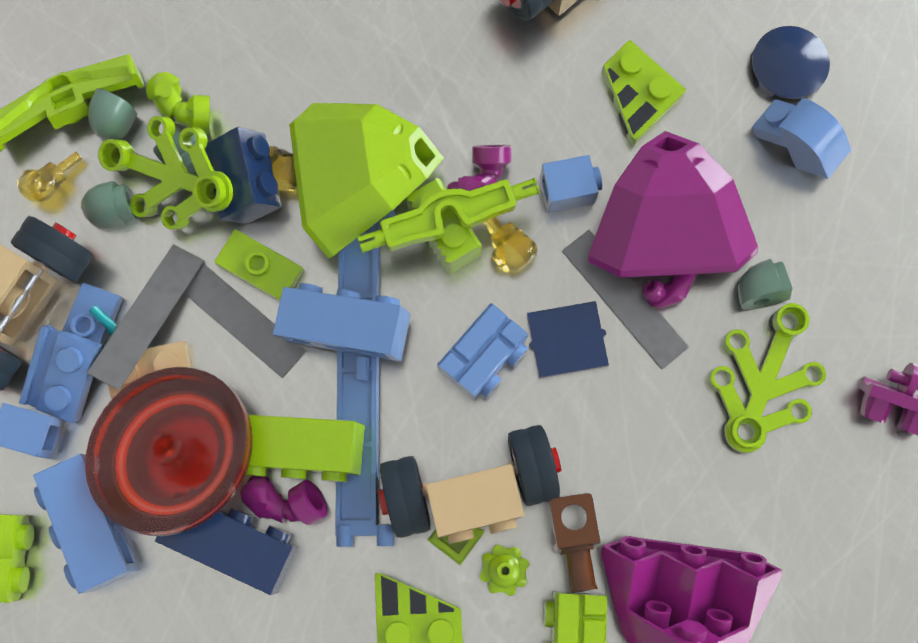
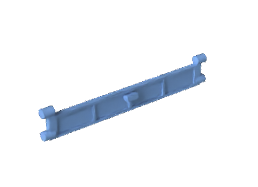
(359, 401)

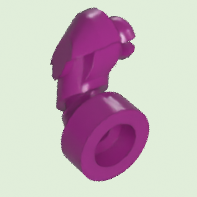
(491, 161)
(303, 504)

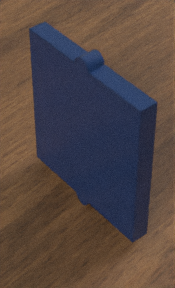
(567, 339)

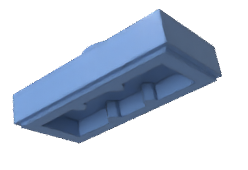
(82, 322)

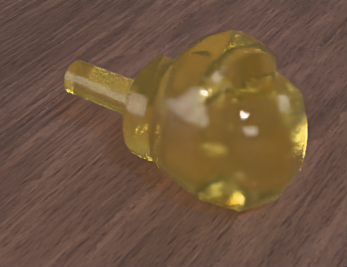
(283, 169)
(43, 183)
(512, 245)

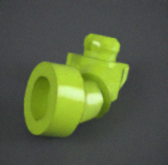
(166, 93)

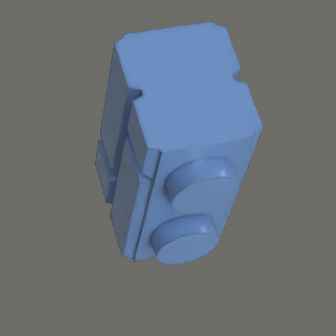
(483, 352)

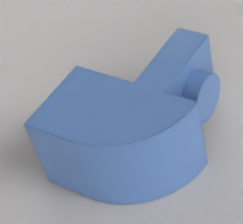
(808, 132)

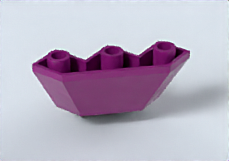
(673, 215)
(687, 591)

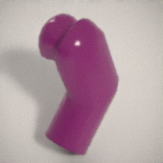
(670, 293)

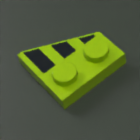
(640, 89)
(413, 615)

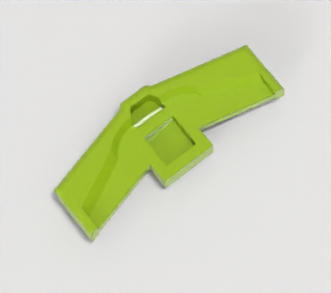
(66, 96)

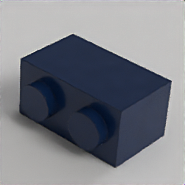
(248, 165)

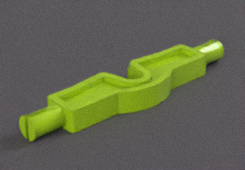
(426, 222)

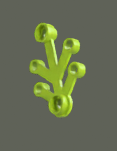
(120, 156)
(763, 383)

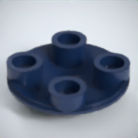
(790, 62)

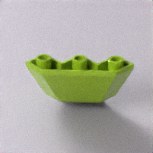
(355, 168)

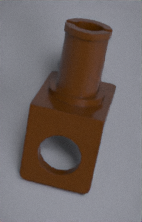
(576, 543)

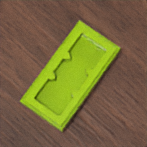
(258, 265)

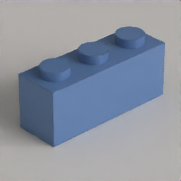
(342, 321)
(90, 541)

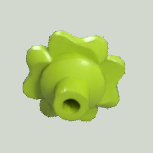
(504, 570)

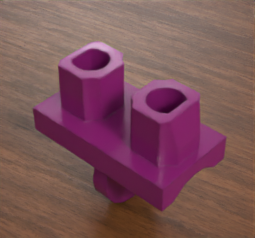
(881, 396)

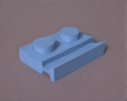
(58, 374)

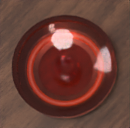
(168, 451)

